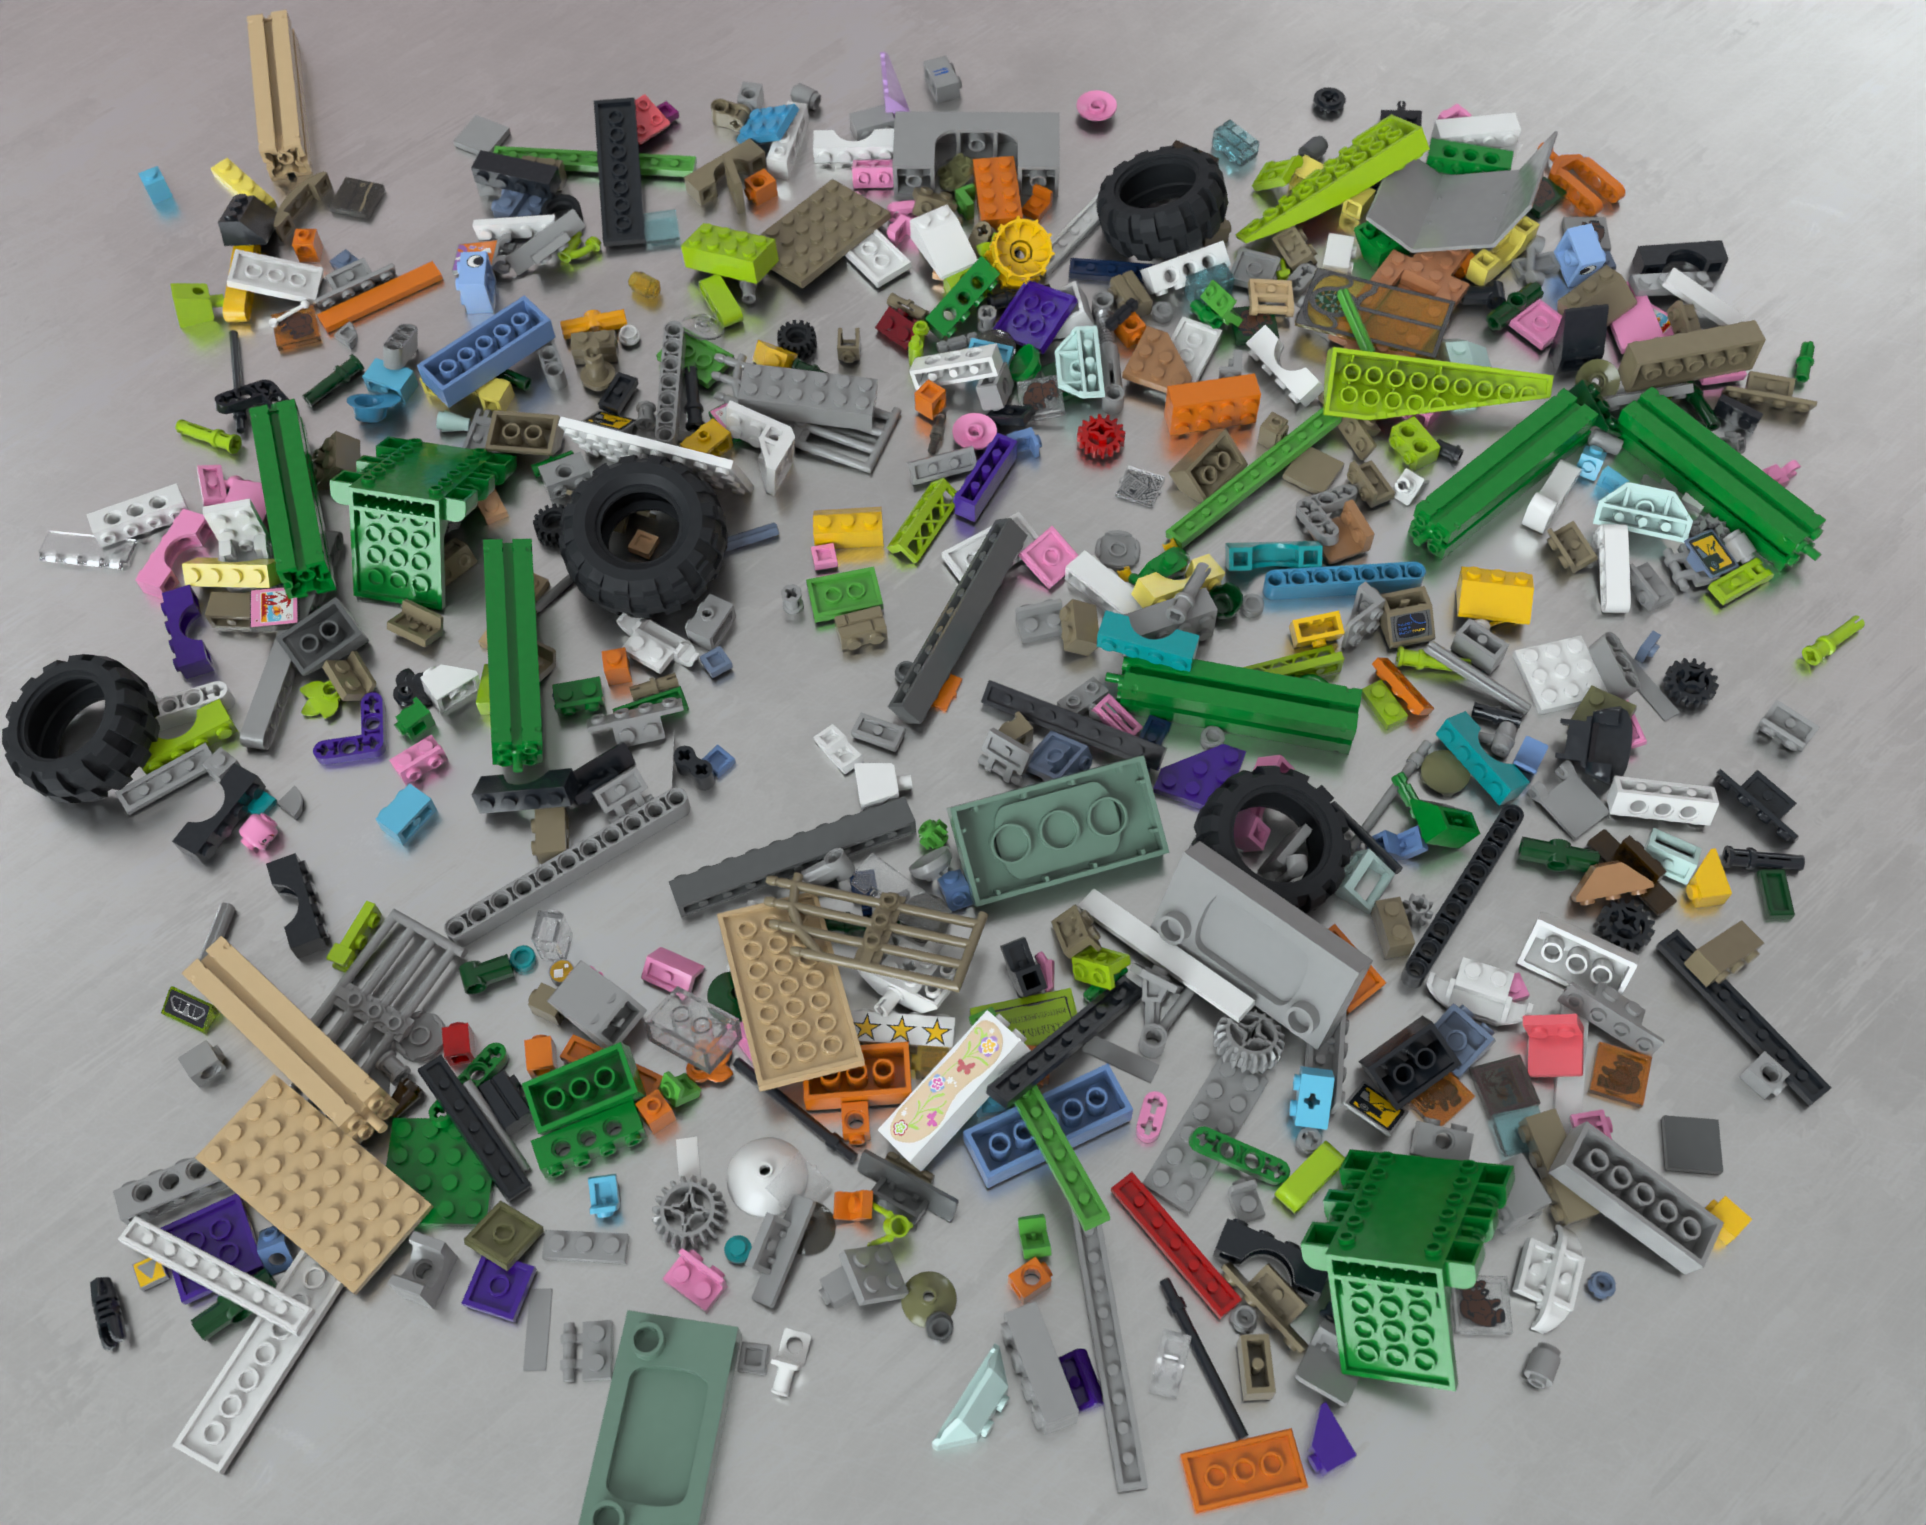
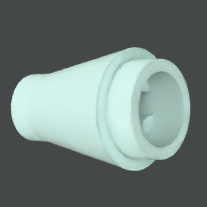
(452, 422)

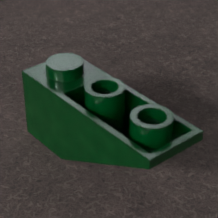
(1589, 394)

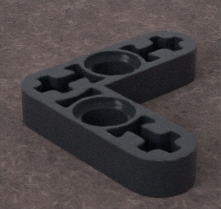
(231, 402)

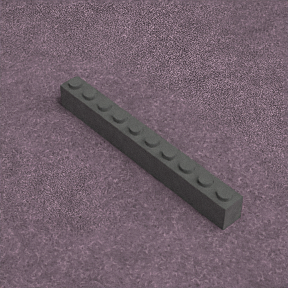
(957, 622)
(785, 857)

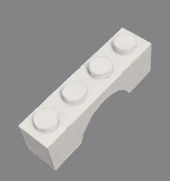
(832, 149)
(1301, 383)

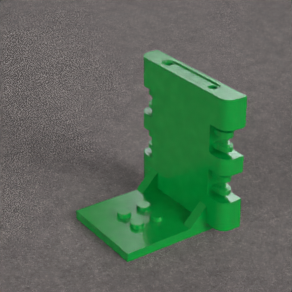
(403, 510)
(1394, 1253)

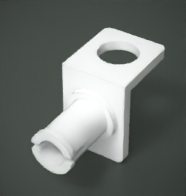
(1408, 486)
(789, 1362)

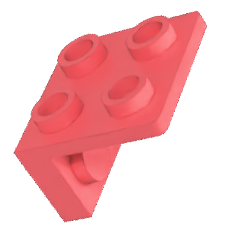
(649, 119)
(1554, 1045)

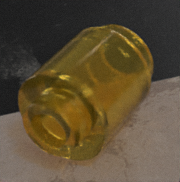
(644, 285)

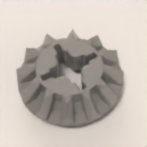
(1700, 524)

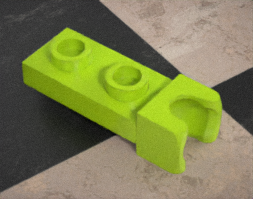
(356, 937)

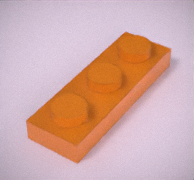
(1402, 687)

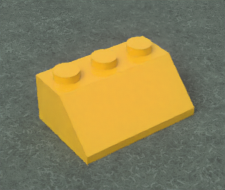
(849, 527)
(1495, 595)

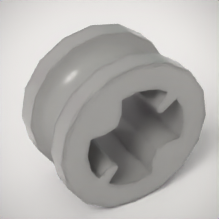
(1301, 1142)

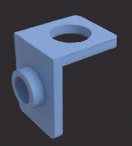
(1530, 755)
(273, 1241)

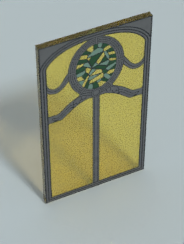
(1390, 314)

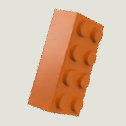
(996, 190)
(1212, 404)
(881, 1081)

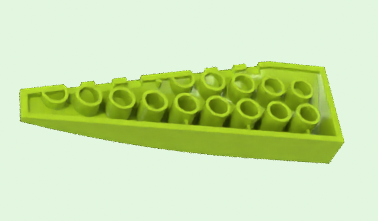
(1367, 161)
(1389, 385)

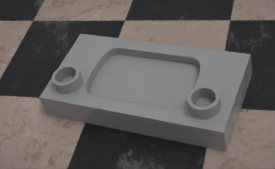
(1260, 944)

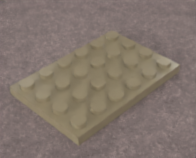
(823, 231)

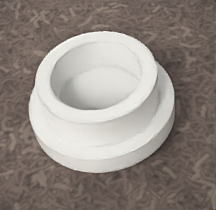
(629, 335)

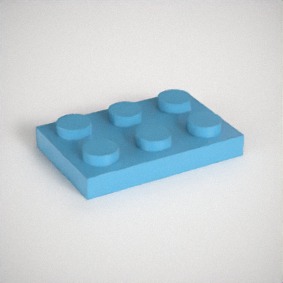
(768, 124)

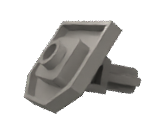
(1154, 989)

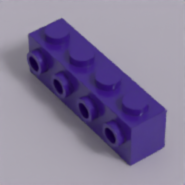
(985, 477)

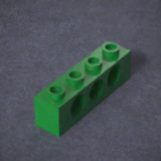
(1464, 158)
(980, 271)
(574, 1136)

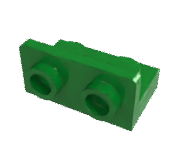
(578, 695)

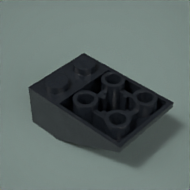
(1579, 337)

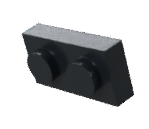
(618, 393)
(1737, 413)
(1012, 415)

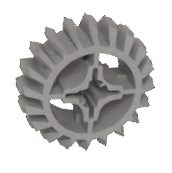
(1251, 1043)
(667, 1208)

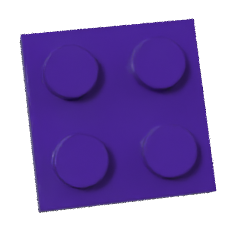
(498, 1290)

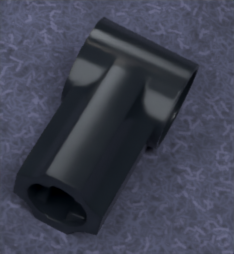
(1491, 295)

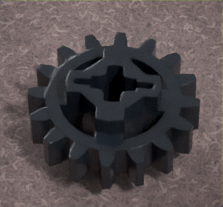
(1690, 682)
(1626, 922)

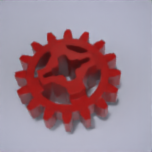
(1101, 436)

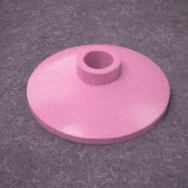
(1096, 105)
(971, 425)

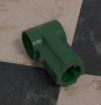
(478, 975)

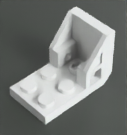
(773, 438)
(239, 534)

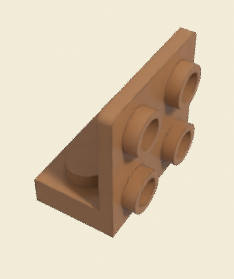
(1354, 535)

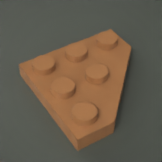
(1156, 362)

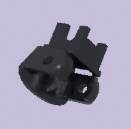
(1600, 743)

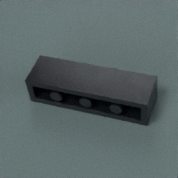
(516, 174)

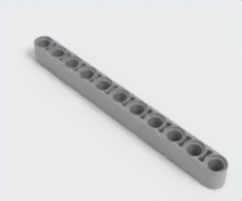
(280, 672)
(557, 867)

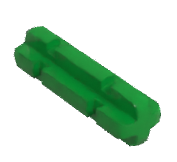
(1405, 790)

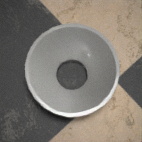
(932, 865)

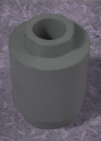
(1314, 148)

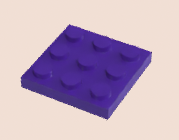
(1036, 315)
(222, 1232)

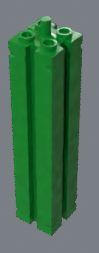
(1501, 474)
(1719, 479)
(292, 500)
(512, 654)
(1242, 702)

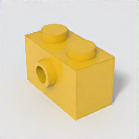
(709, 439)
(1316, 629)

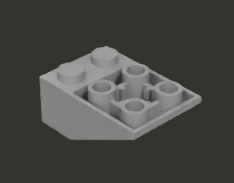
(596, 1005)

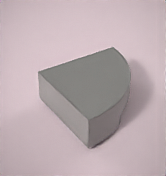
(347, 335)
(292, 802)

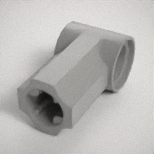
(834, 866)

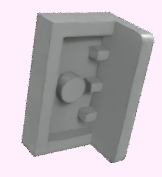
(1788, 726)

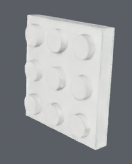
(1558, 673)

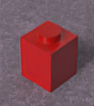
(458, 1043)

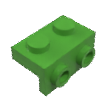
(1221, 303)

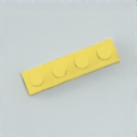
(239, 182)

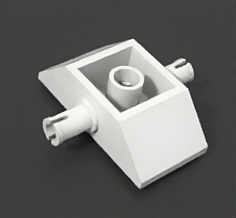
(909, 994)

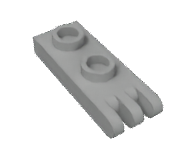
(478, 430)

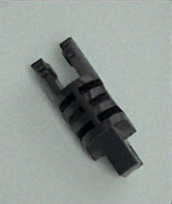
(107, 1312)

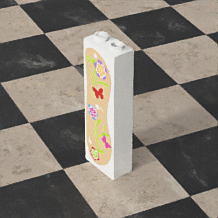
(953, 1090)

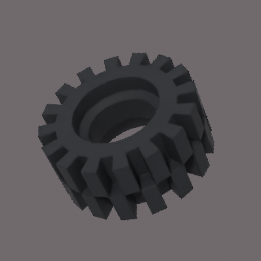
(798, 330)
(544, 519)

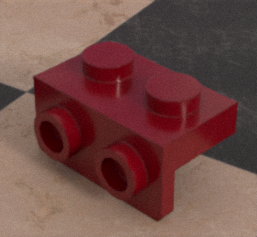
(896, 326)

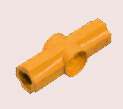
(594, 321)

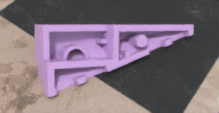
(892, 90)

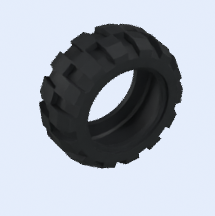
(1170, 227)
(52, 703)
(1303, 805)

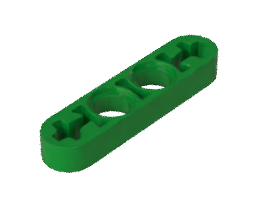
(480, 1063)
(1240, 1152)

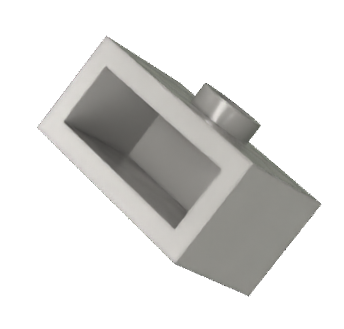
(710, 622)

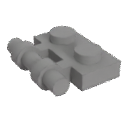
(1681, 577)
(1009, 752)
(620, 790)
(596, 1351)

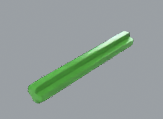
(1355, 321)

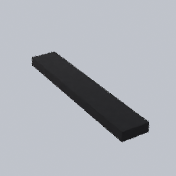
(474, 1128)

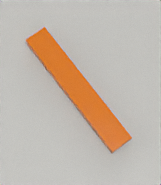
(379, 296)

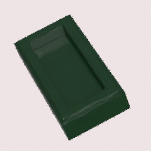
(1775, 894)

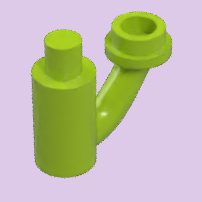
(572, 251)
(916, 344)

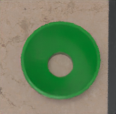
(1025, 363)

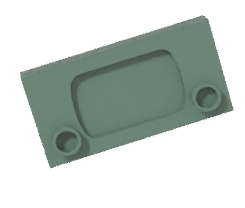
(1058, 830)
(662, 1422)

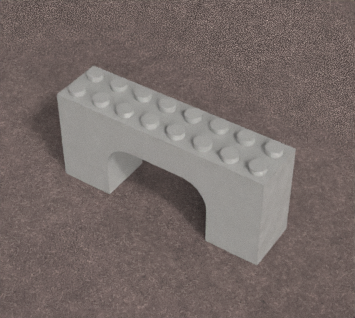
(932, 138)

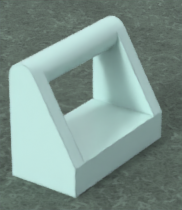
(1676, 864)
(1353, 873)

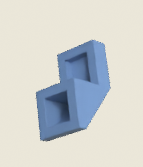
(1402, 845)

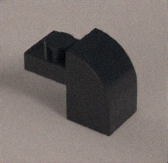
(1022, 969)

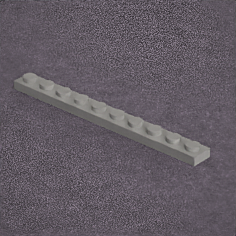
(1110, 1358)

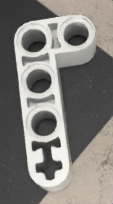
(1552, 495)
(1613, 550)
(183, 706)

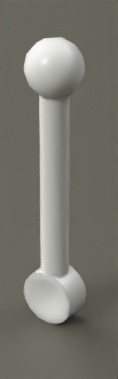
(275, 321)

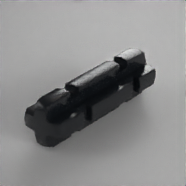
(1121, 314)

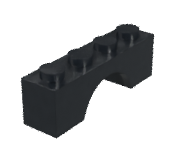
(1701, 256)
(551, 790)
(203, 838)
(305, 931)
(1241, 1243)

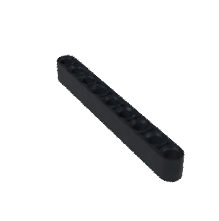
(1458, 904)

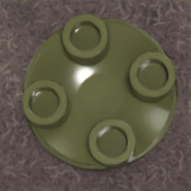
(956, 172)
(1444, 773)

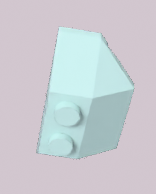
(1463, 352)
(1080, 363)
(1645, 511)
(977, 1405)

